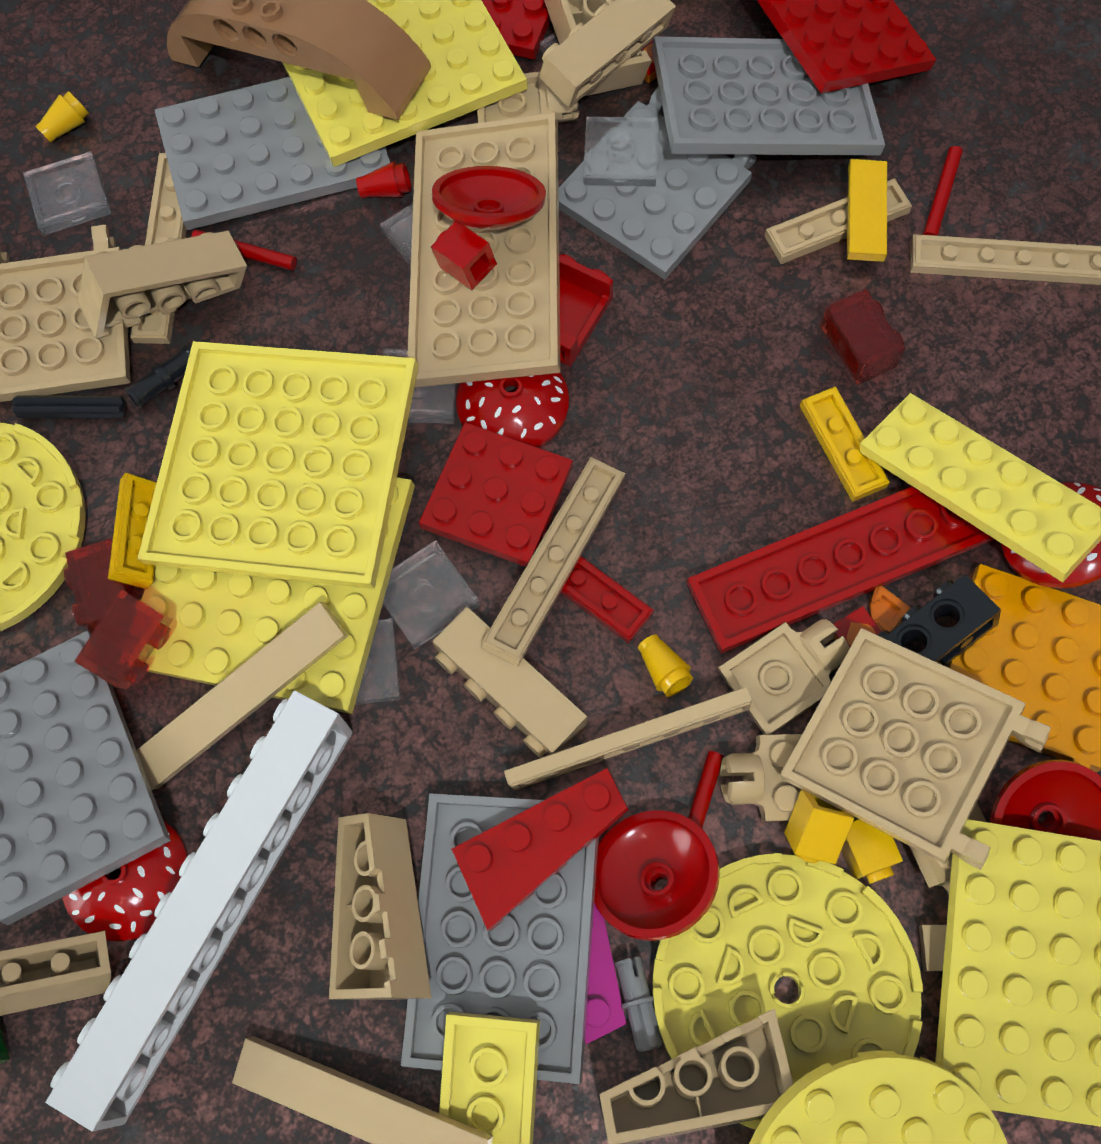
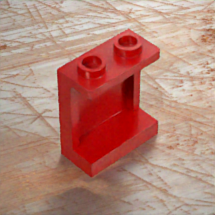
(583, 301)

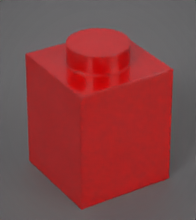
(464, 255)

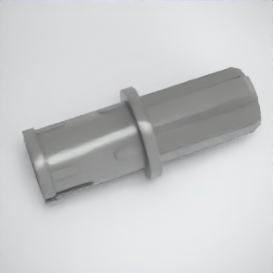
(638, 1004)

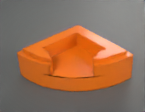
(886, 609)

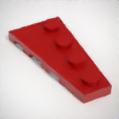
(527, 849)

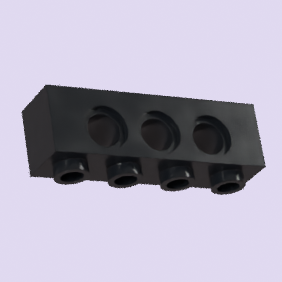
(957, 599)

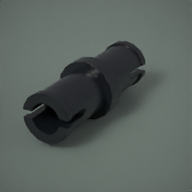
(159, 379)

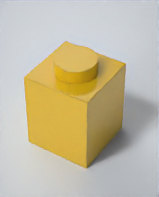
(817, 829)
(870, 852)

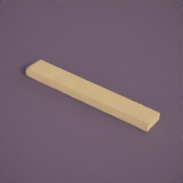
(163, 224)
(1005, 259)
(553, 562)
(240, 694)
(629, 739)
(344, 1100)

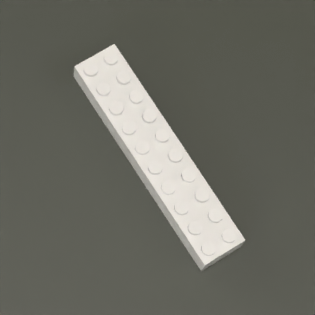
(199, 917)

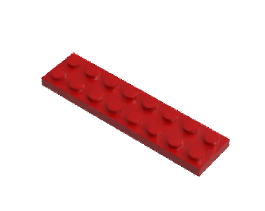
(828, 565)

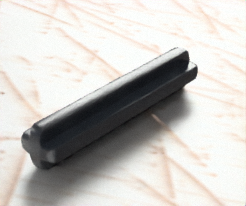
(68, 406)

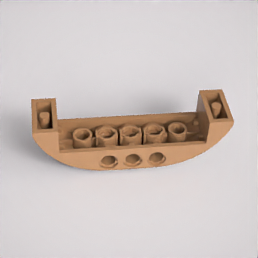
(321, 35)

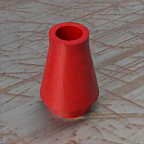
(387, 181)

